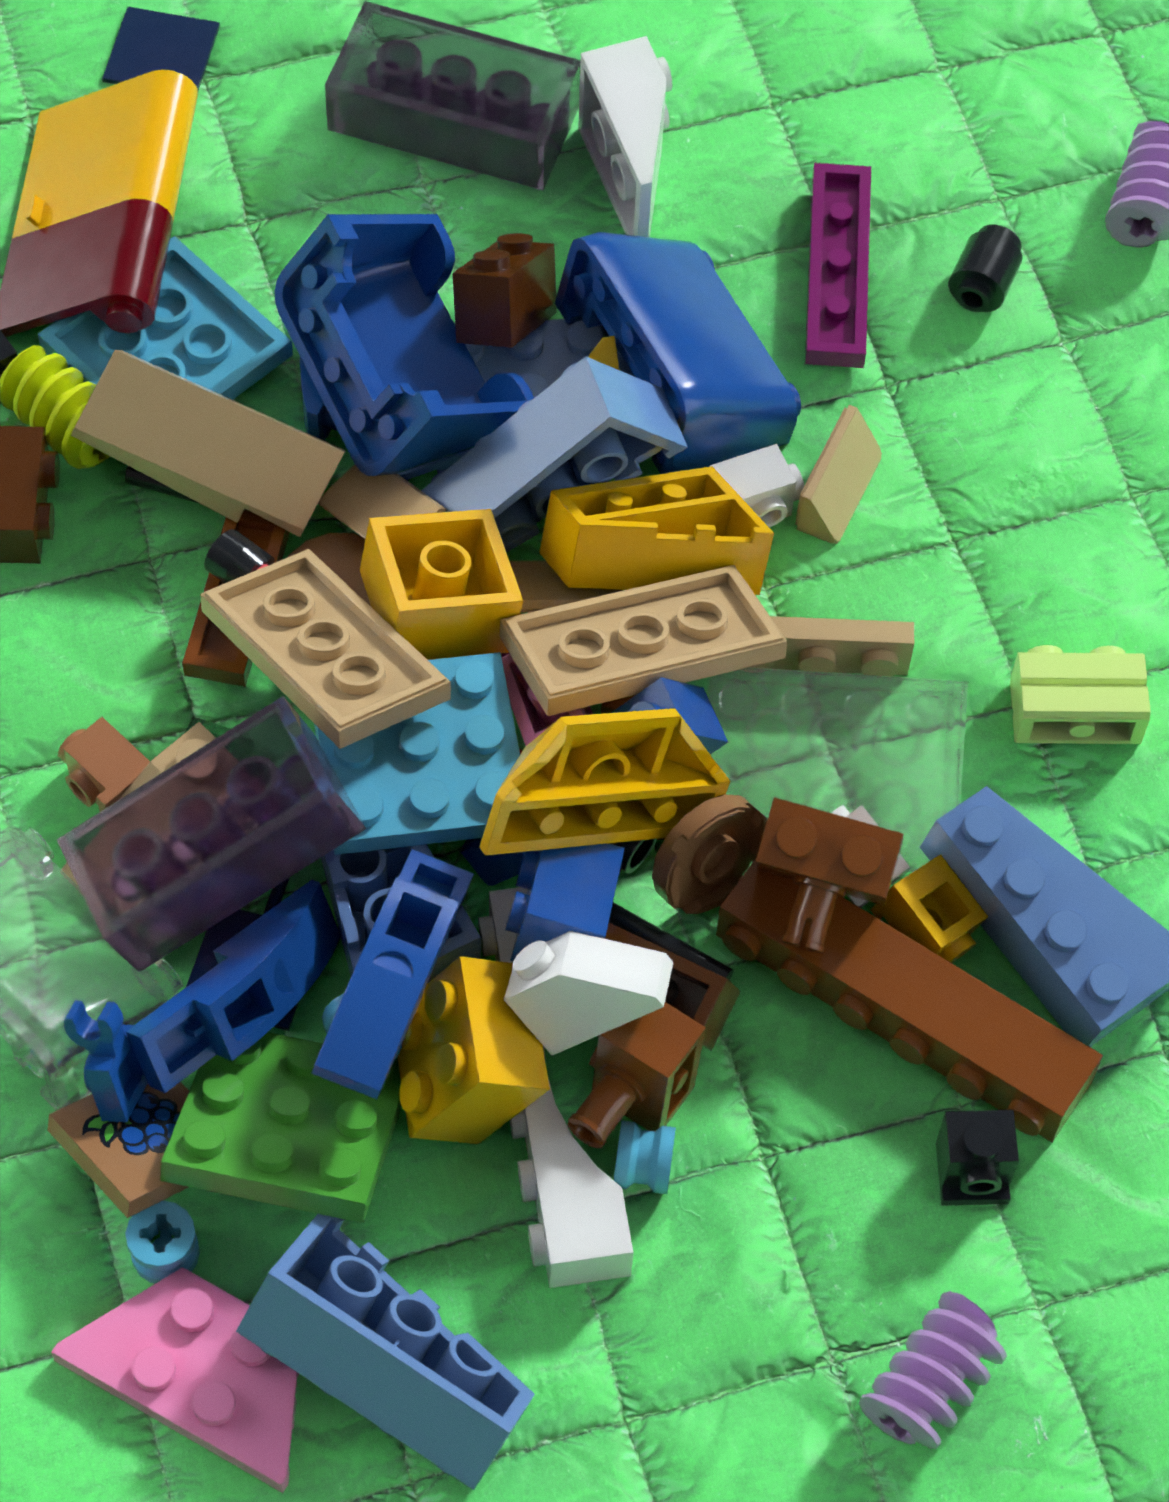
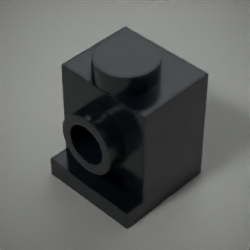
(976, 1157)

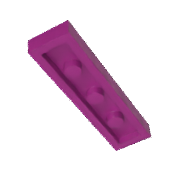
(838, 265)

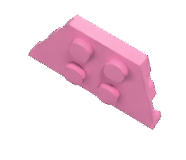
(187, 1367)

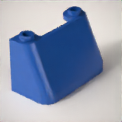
(683, 336)
(384, 345)

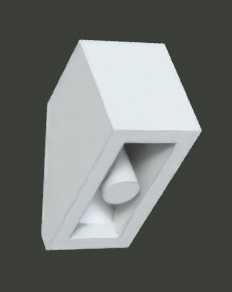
(584, 987)

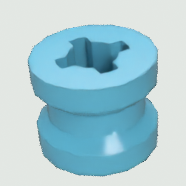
(644, 1156)
(166, 1253)

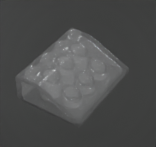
(845, 743)

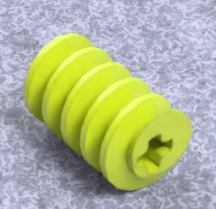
(52, 397)

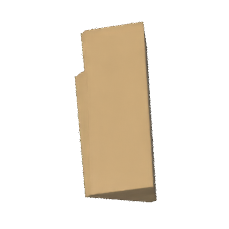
(206, 444)

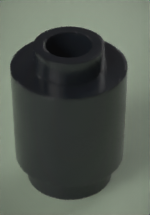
(986, 269)

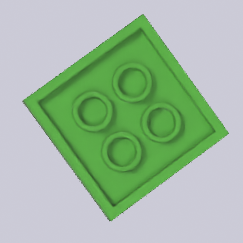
(281, 1133)

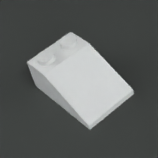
(624, 125)

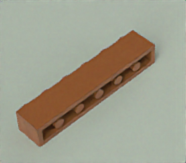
(916, 1003)

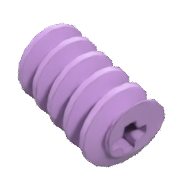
(1142, 194)
(934, 1372)

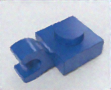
(112, 1066)

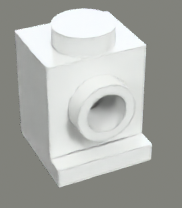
(764, 482)

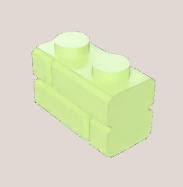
(1079, 696)

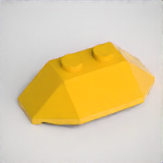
(602, 783)

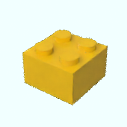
(441, 580)
(468, 1056)

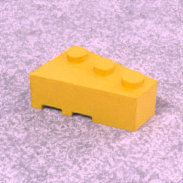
(653, 531)

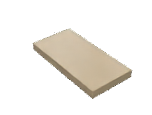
(635, 636)
(325, 648)

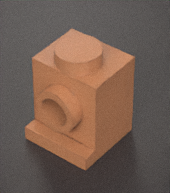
(100, 764)

